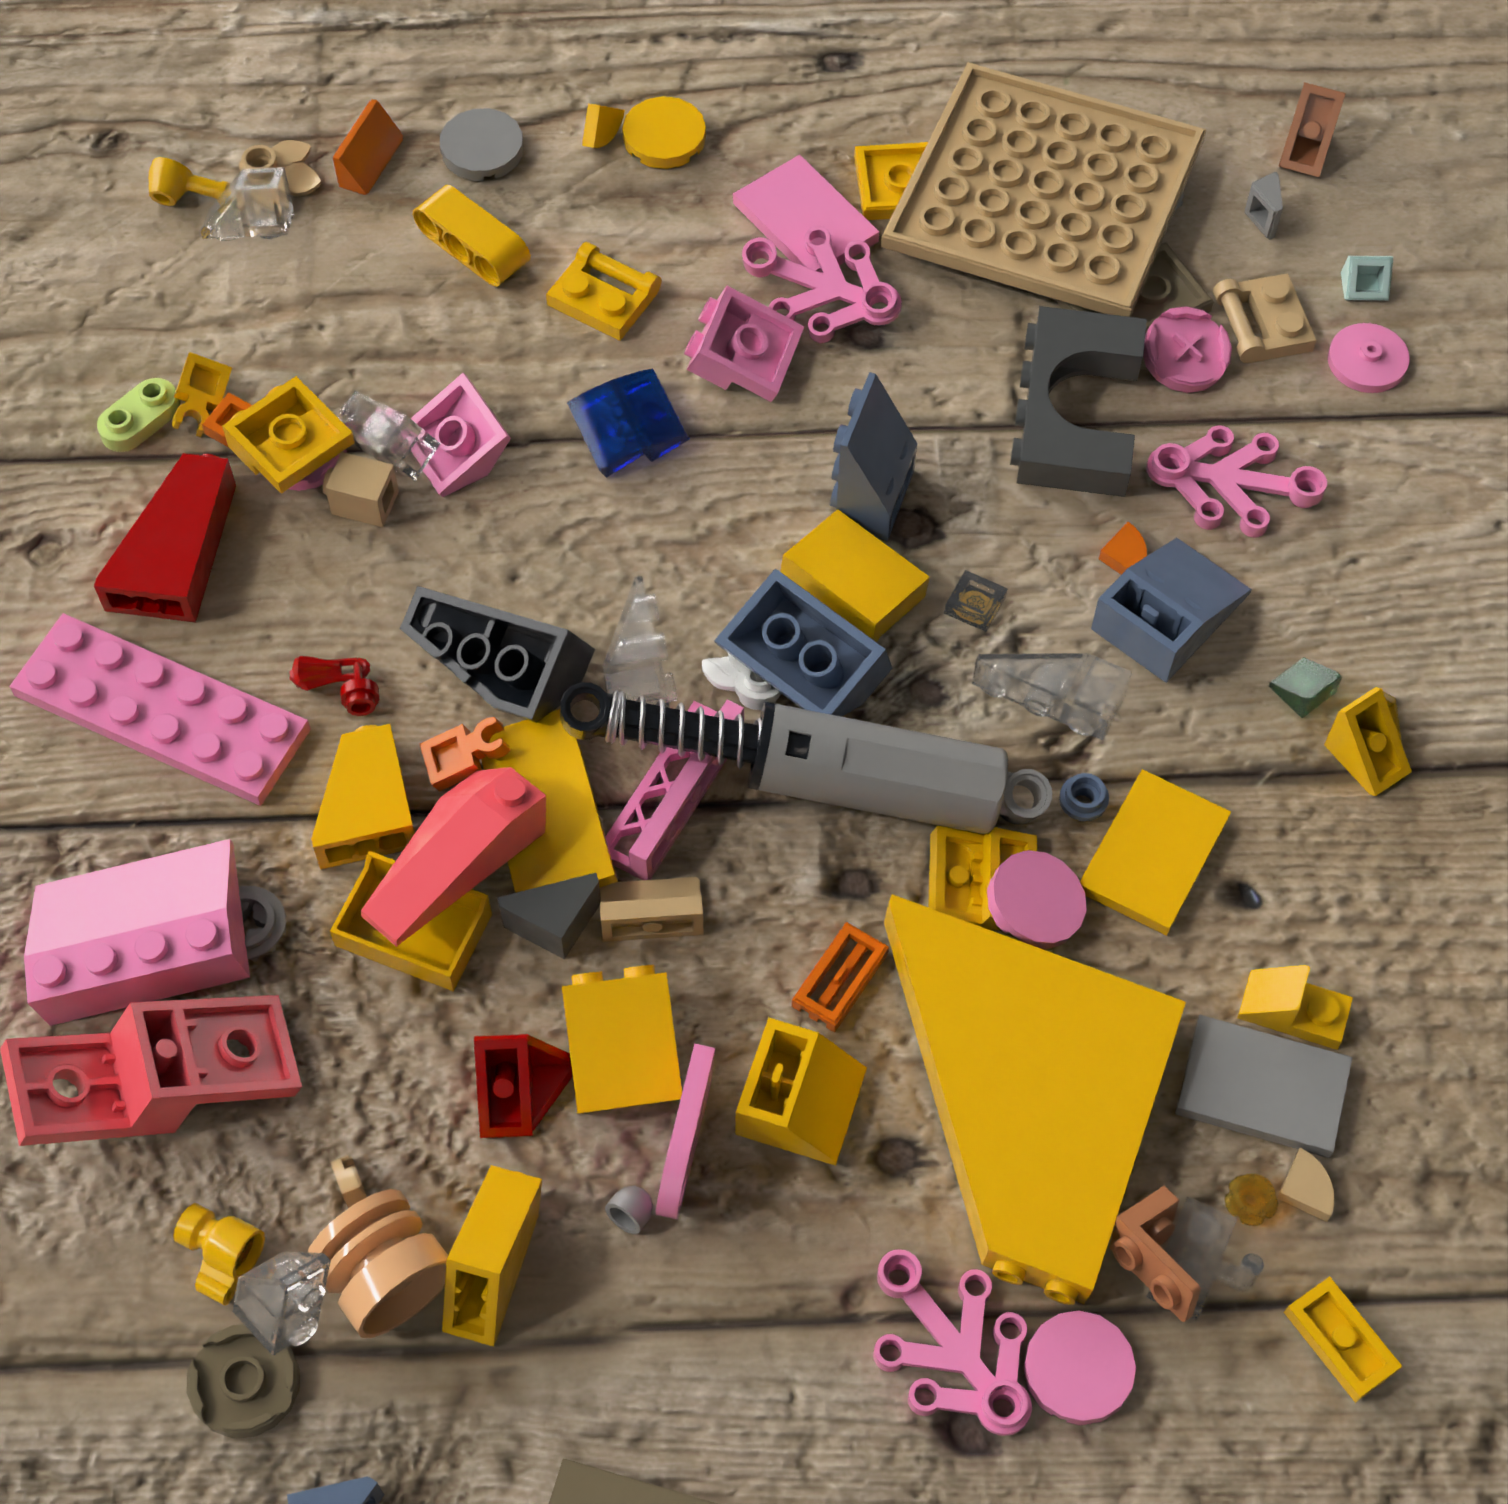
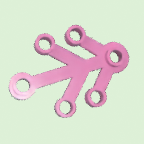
(826, 286)
(1229, 477)
(957, 1350)

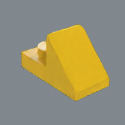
(1288, 1004)

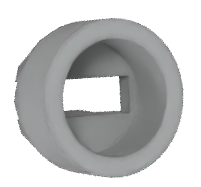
(630, 1209)

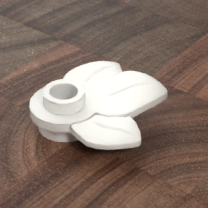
(732, 675)

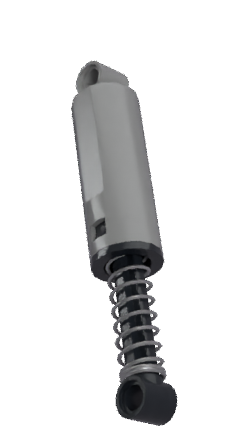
(829, 759)

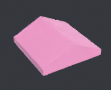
(467, 433)

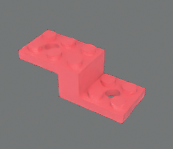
(149, 1069)

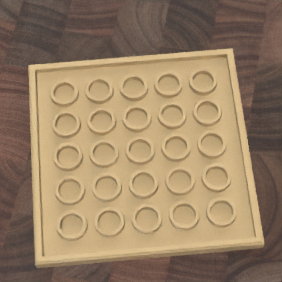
(1045, 190)

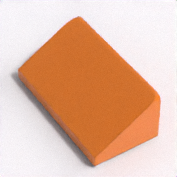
(366, 149)

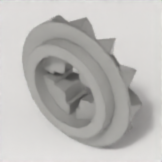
(268, 914)

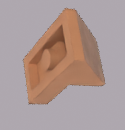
(1312, 129)

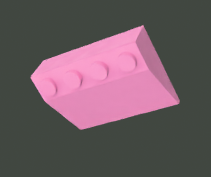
(135, 934)

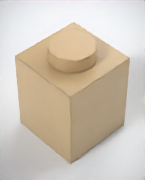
(361, 489)

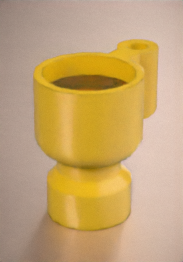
(227, 1246)

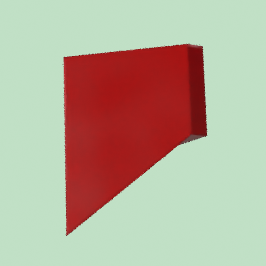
(517, 1082)

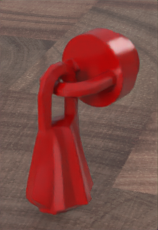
(357, 694)

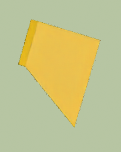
(1370, 741)

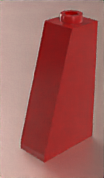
(172, 544)

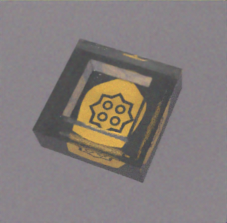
(975, 601)

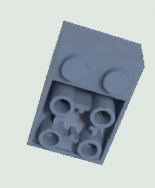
(873, 460)
(1167, 607)

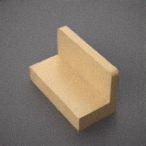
(651, 909)

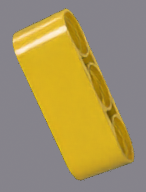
(471, 235)

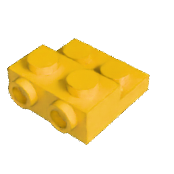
(287, 434)

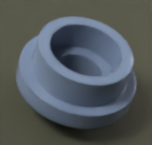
(1084, 785)

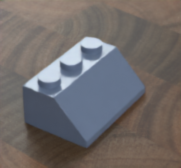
(805, 648)

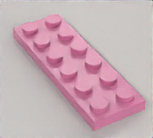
(161, 708)

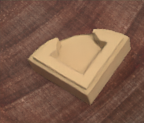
(348, 1180)
(1308, 1186)

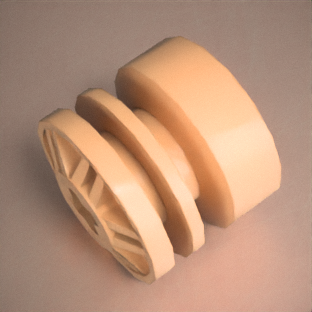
(381, 1263)

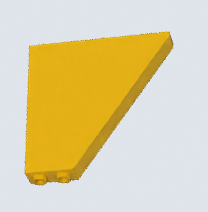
(1036, 1086)

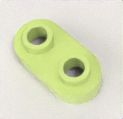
(140, 414)

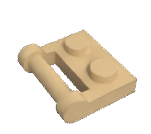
(1277, 315)

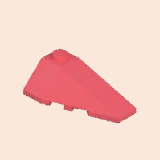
(456, 848)

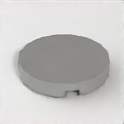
(481, 144)

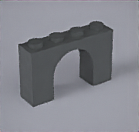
(1051, 448)

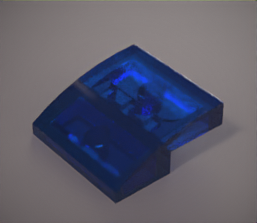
(627, 420)

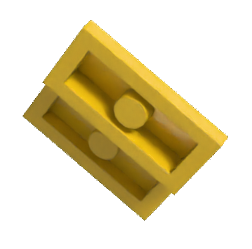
(963, 868)

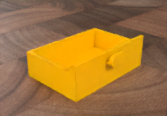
(855, 574)
(432, 953)

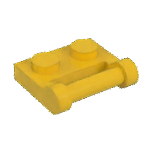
(597, 301)

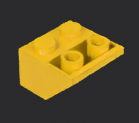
(799, 1093)

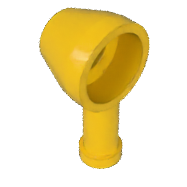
(171, 180)

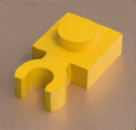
(201, 387)

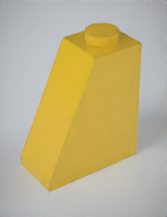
(363, 800)
(489, 1255)

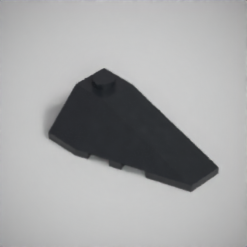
(502, 656)

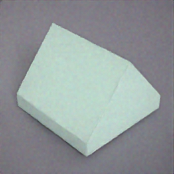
(1367, 277)

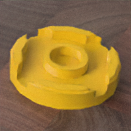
(664, 132)

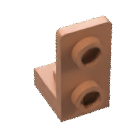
(1138, 1249)

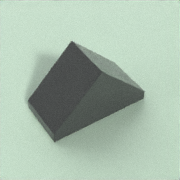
(552, 913)

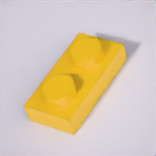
(1342, 1339)

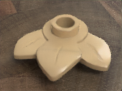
(288, 154)

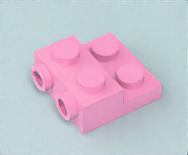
(743, 344)

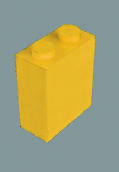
(621, 1039)

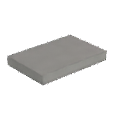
(1264, 1086)

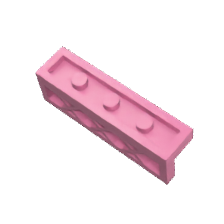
(674, 810)

